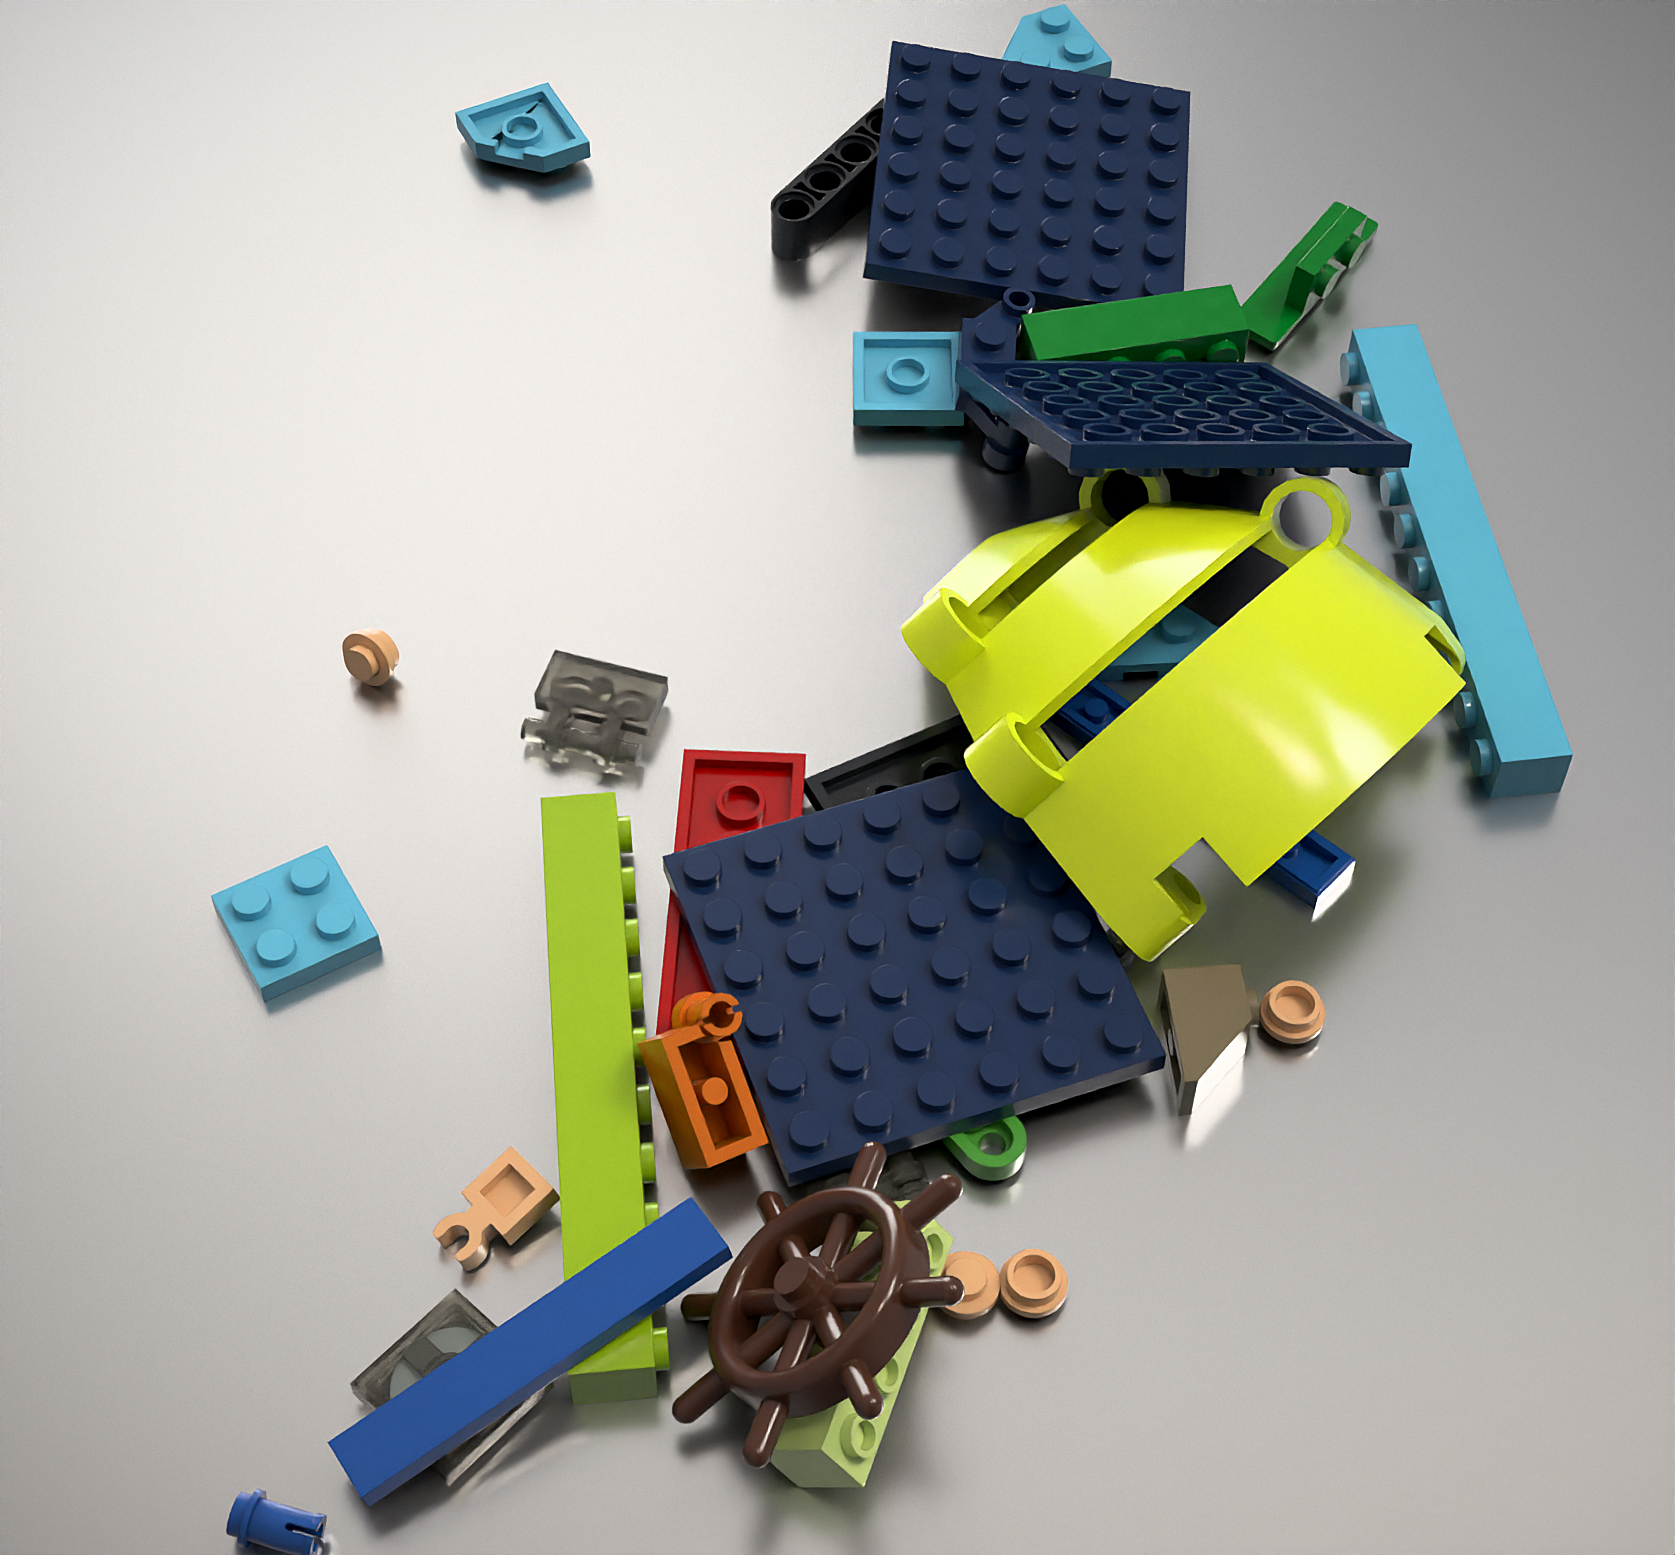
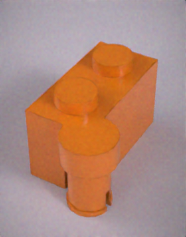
(703, 1082)

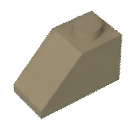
(1204, 1027)

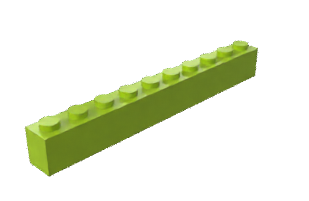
(595, 1070)

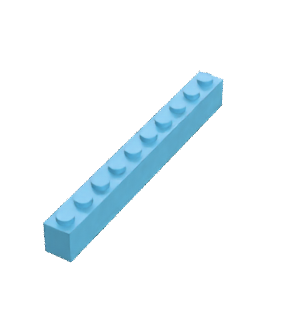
(1458, 567)

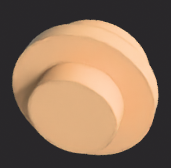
(370, 656)
(1292, 1012)
(1033, 1283)
(980, 1284)

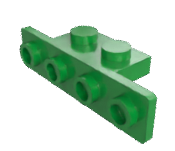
(1307, 273)

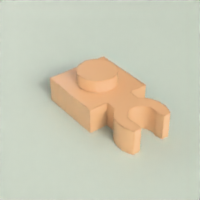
(503, 1202)

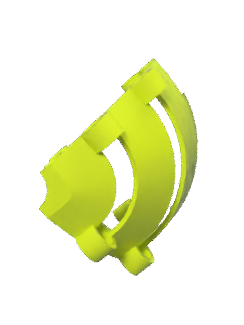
(1233, 743)

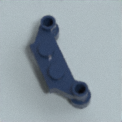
(995, 337)

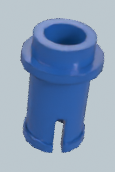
(272, 1524)

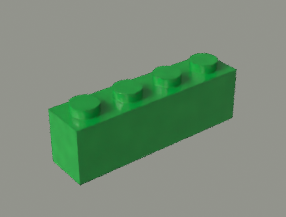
(1162, 327)

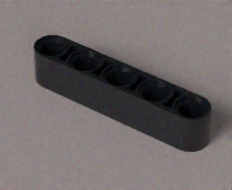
(827, 191)

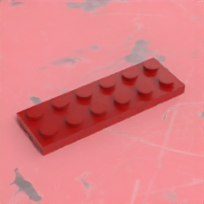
(718, 799)

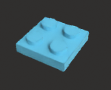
(905, 379)
(296, 922)

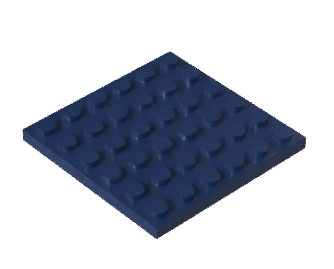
(1027, 181)
(1179, 417)
(906, 972)

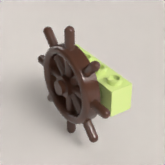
(838, 1316)

